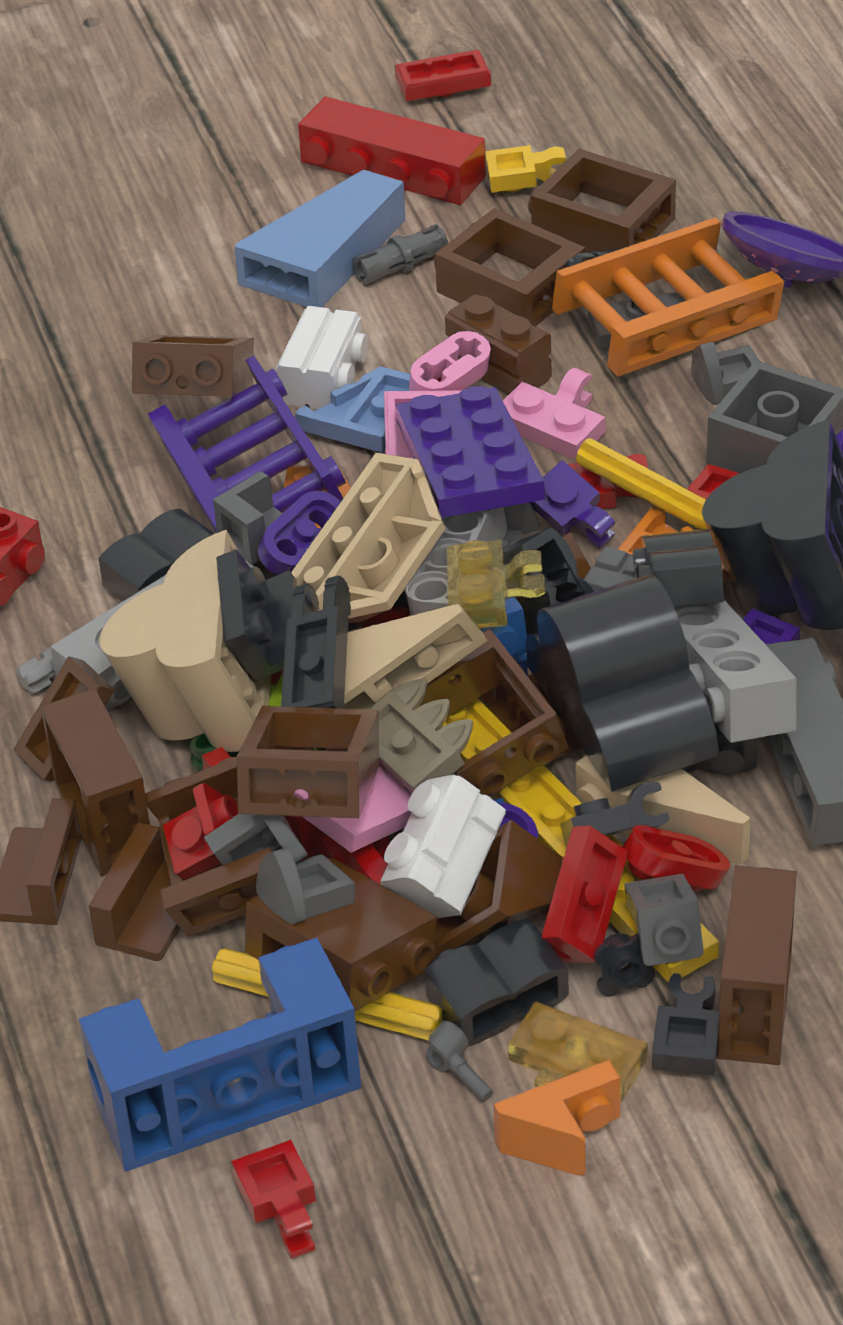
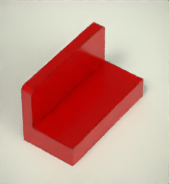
(584, 895)

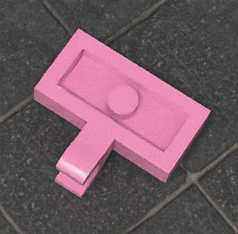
(558, 419)

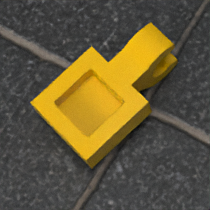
(519, 167)

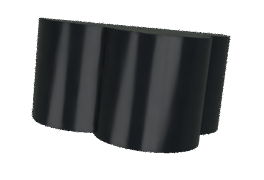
(785, 529)
(623, 681)

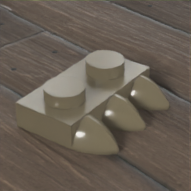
(413, 737)

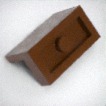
(40, 867)
(129, 905)

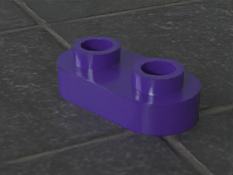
(295, 531)

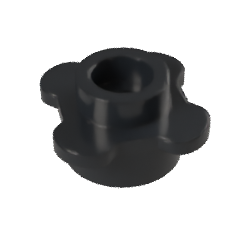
(615, 953)

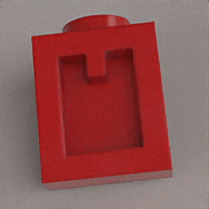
(186, 832)

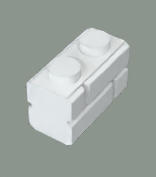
(321, 356)
(442, 845)

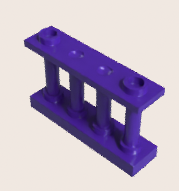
(200, 464)

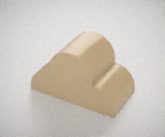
(175, 656)

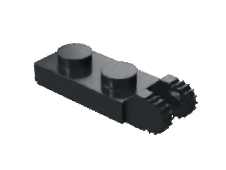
(317, 647)

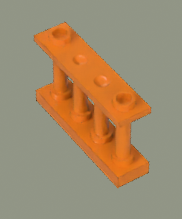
(672, 329)

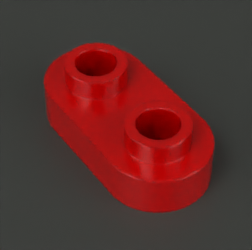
(668, 853)

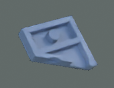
(356, 410)

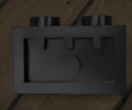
(254, 613)

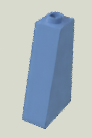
(312, 248)

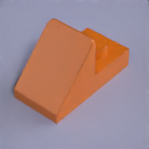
(550, 1119)

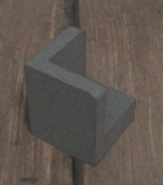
(246, 514)

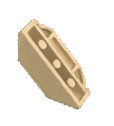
(375, 536)

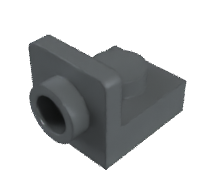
(665, 919)

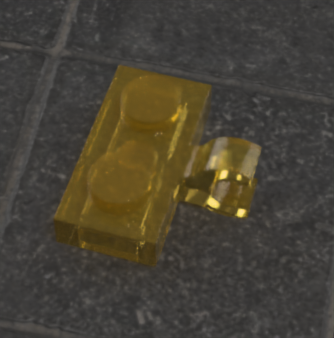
(482, 580)
(566, 1044)

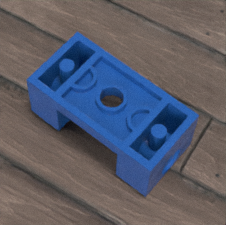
(181, 1097)

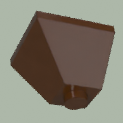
(510, 887)

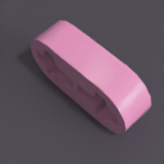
(444, 363)

